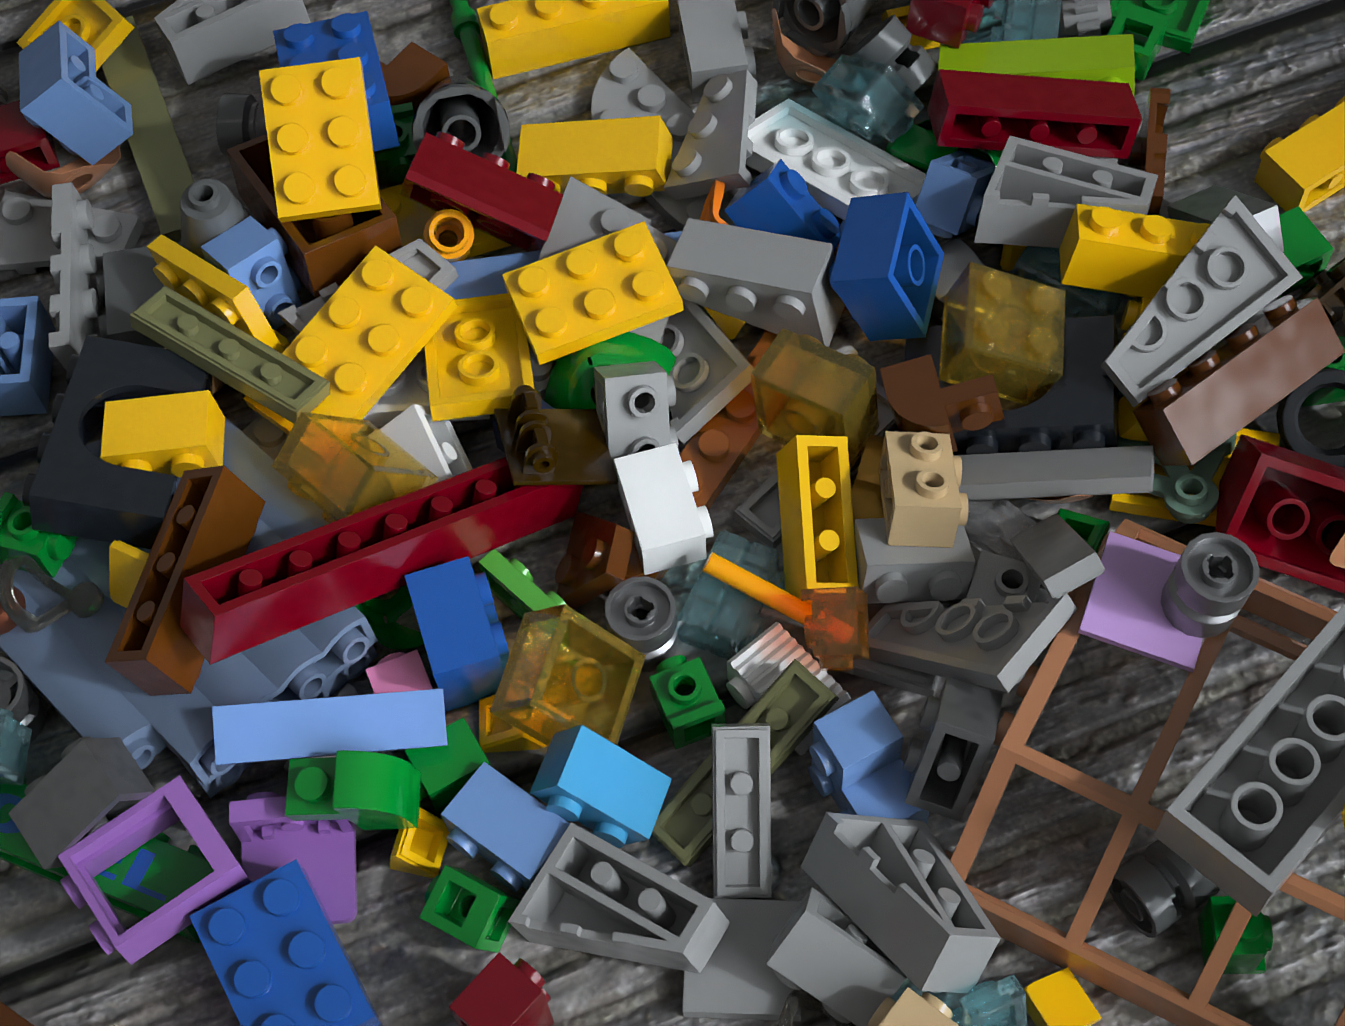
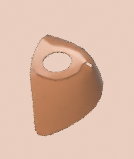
(797, 61)
(79, 172)

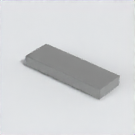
(741, 810)

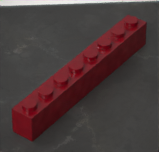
(363, 557)

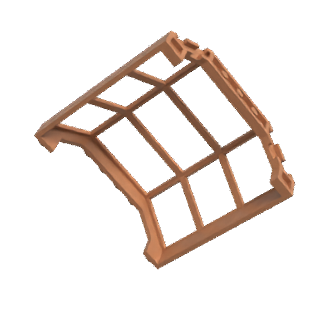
(1012, 733)

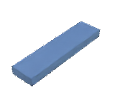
(328, 725)

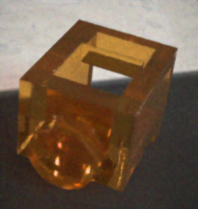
(837, 626)

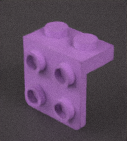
(320, 846)

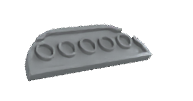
(633, 90)

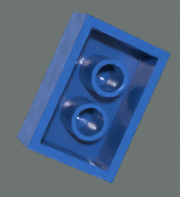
(339, 39)
(282, 955)

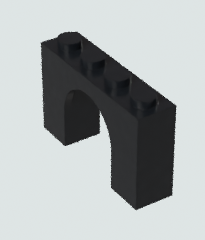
(1073, 414)
(77, 490)

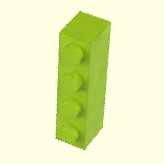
(1081, 58)

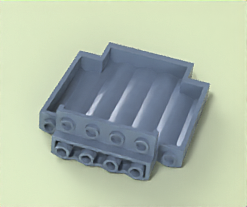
(96, 701)

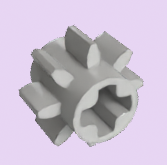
(1086, 17)

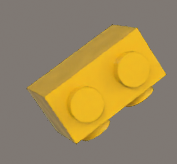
(164, 433)

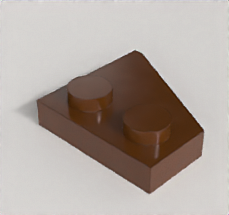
(1151, 144)
(593, 560)

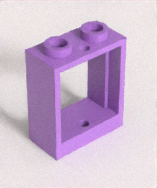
(126, 834)

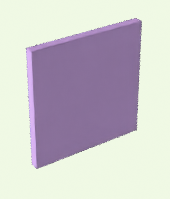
(1127, 604)

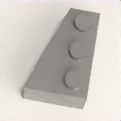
(218, 33)
(1039, 189)
(758, 277)
(904, 898)
(617, 907)

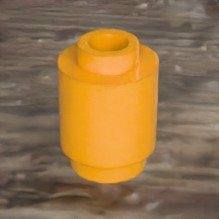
(450, 222)

